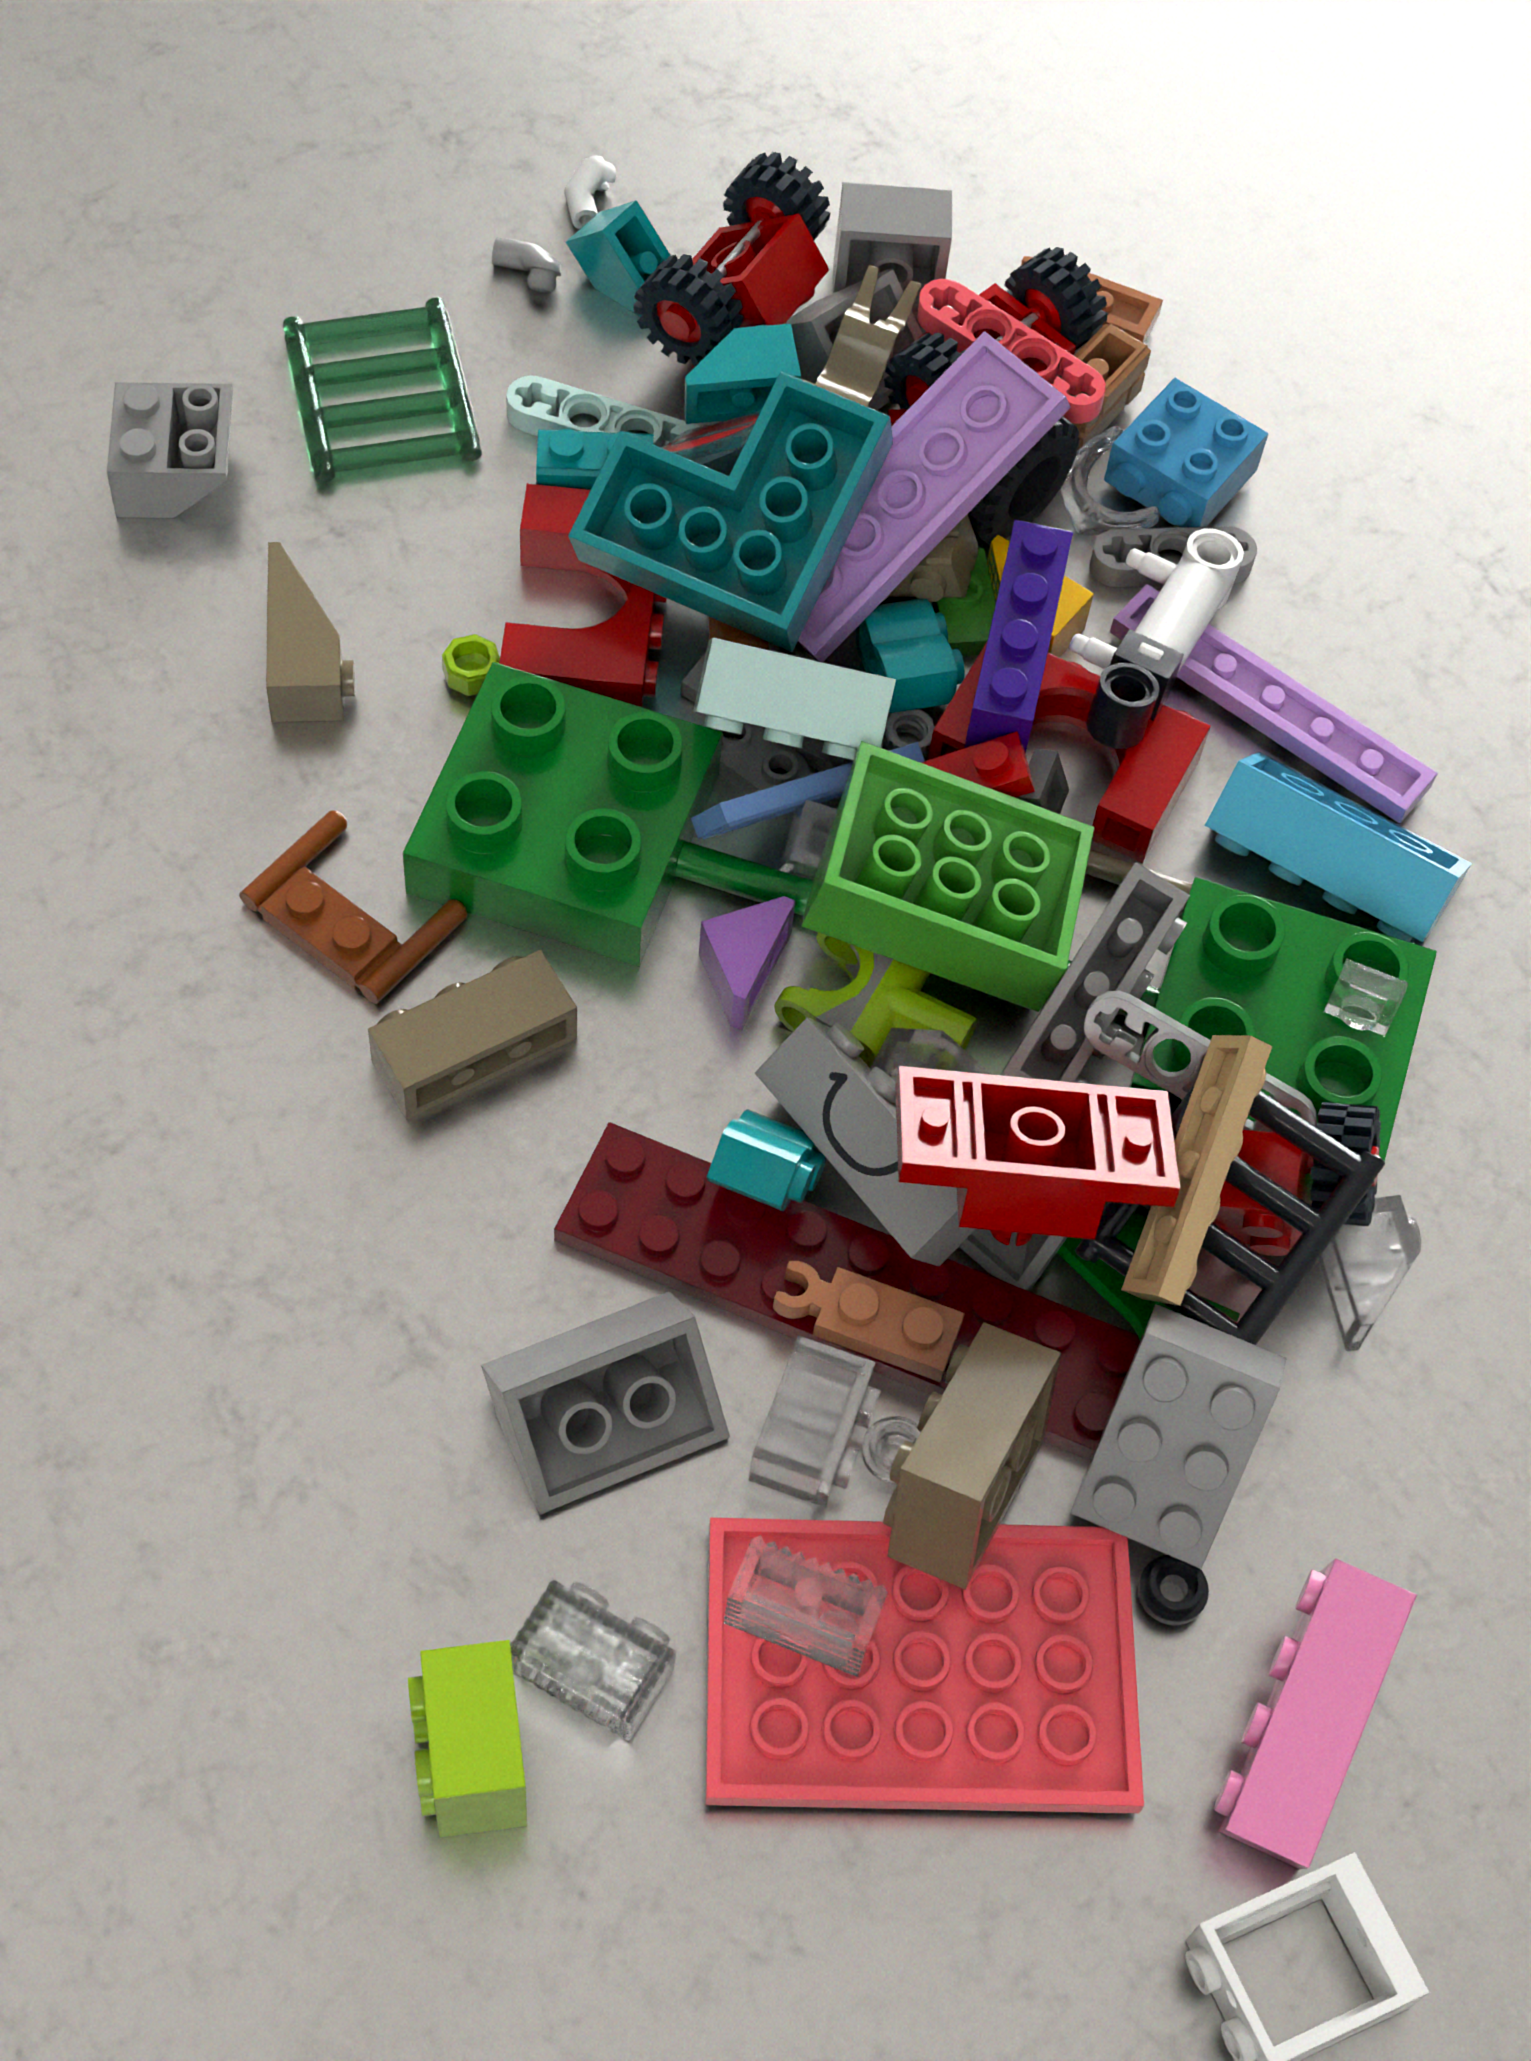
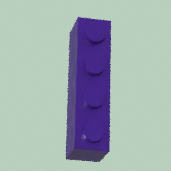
(1019, 633)

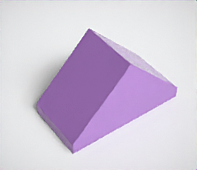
(742, 952)

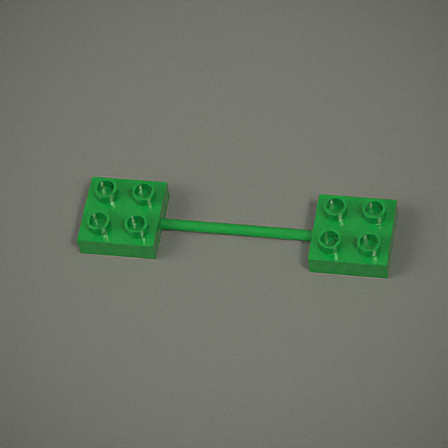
(579, 821)

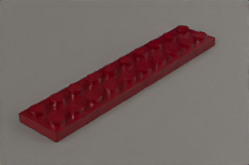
(664, 1221)

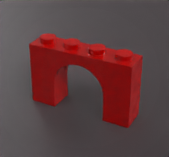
(597, 658)
(1146, 776)

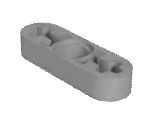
(1153, 540)

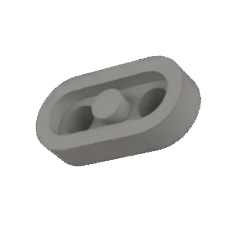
(751, 759)

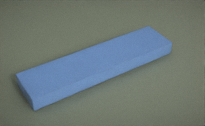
(781, 798)

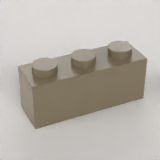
(472, 1033)

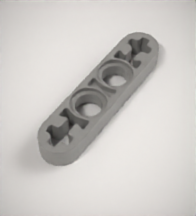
(1167, 1028)

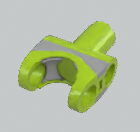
(879, 998)

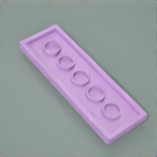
(939, 468)

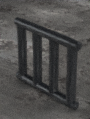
(1316, 1226)

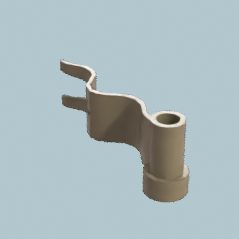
(862, 347)

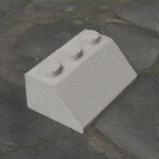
(606, 1401)

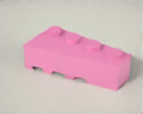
(1314, 1713)

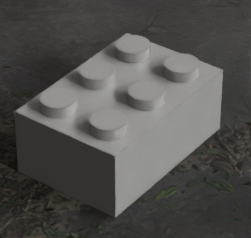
(1179, 1436)

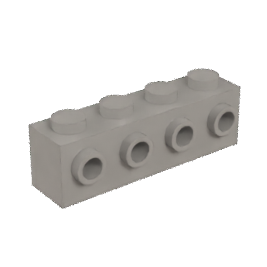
(1112, 958)

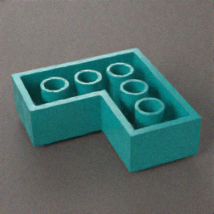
(746, 542)

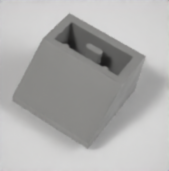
(167, 446)

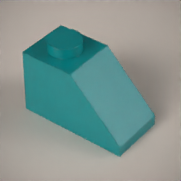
(618, 251)
(739, 373)

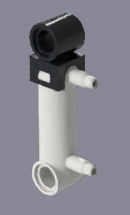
(1148, 659)

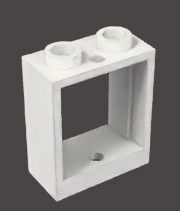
(1366, 1932)

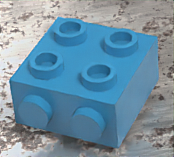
(1185, 456)

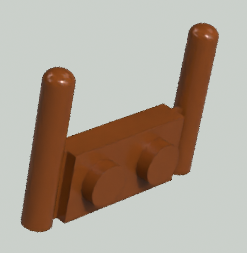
(333, 926)

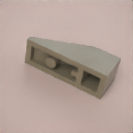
(303, 649)

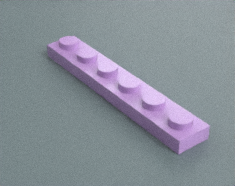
(1295, 717)

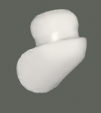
(579, 190)

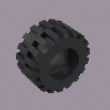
(1028, 485)

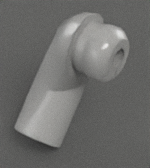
(529, 258)

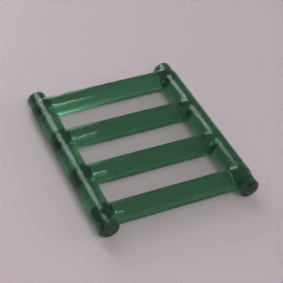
(318, 419)

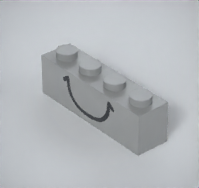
(854, 1125)

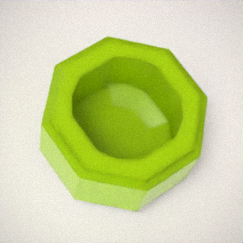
(468, 662)

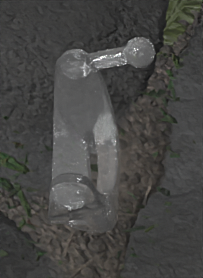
(1085, 513)

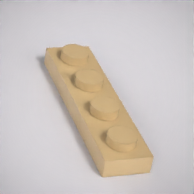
(1204, 1150)

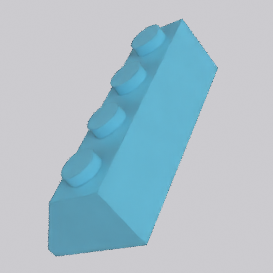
(1336, 846)

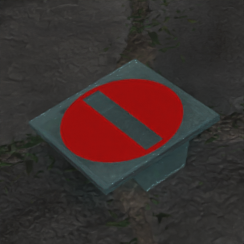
(713, 437)

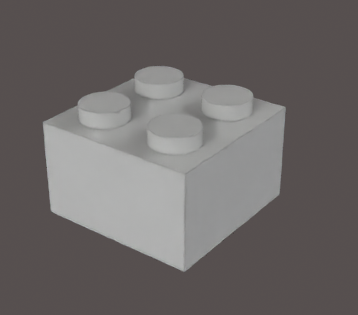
(892, 230)

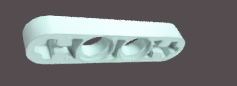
(611, 413)

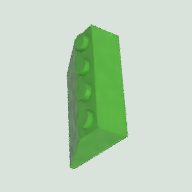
(951, 878)

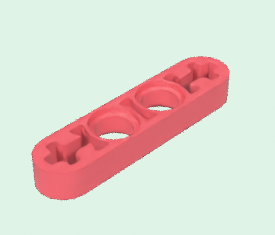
(979, 314)

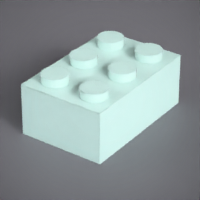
(792, 698)

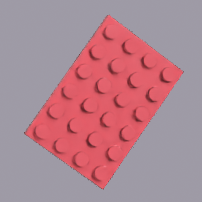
(964, 1696)

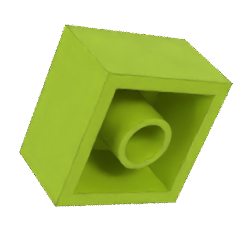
(474, 1754)

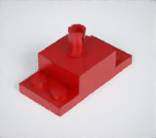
(1034, 1149)

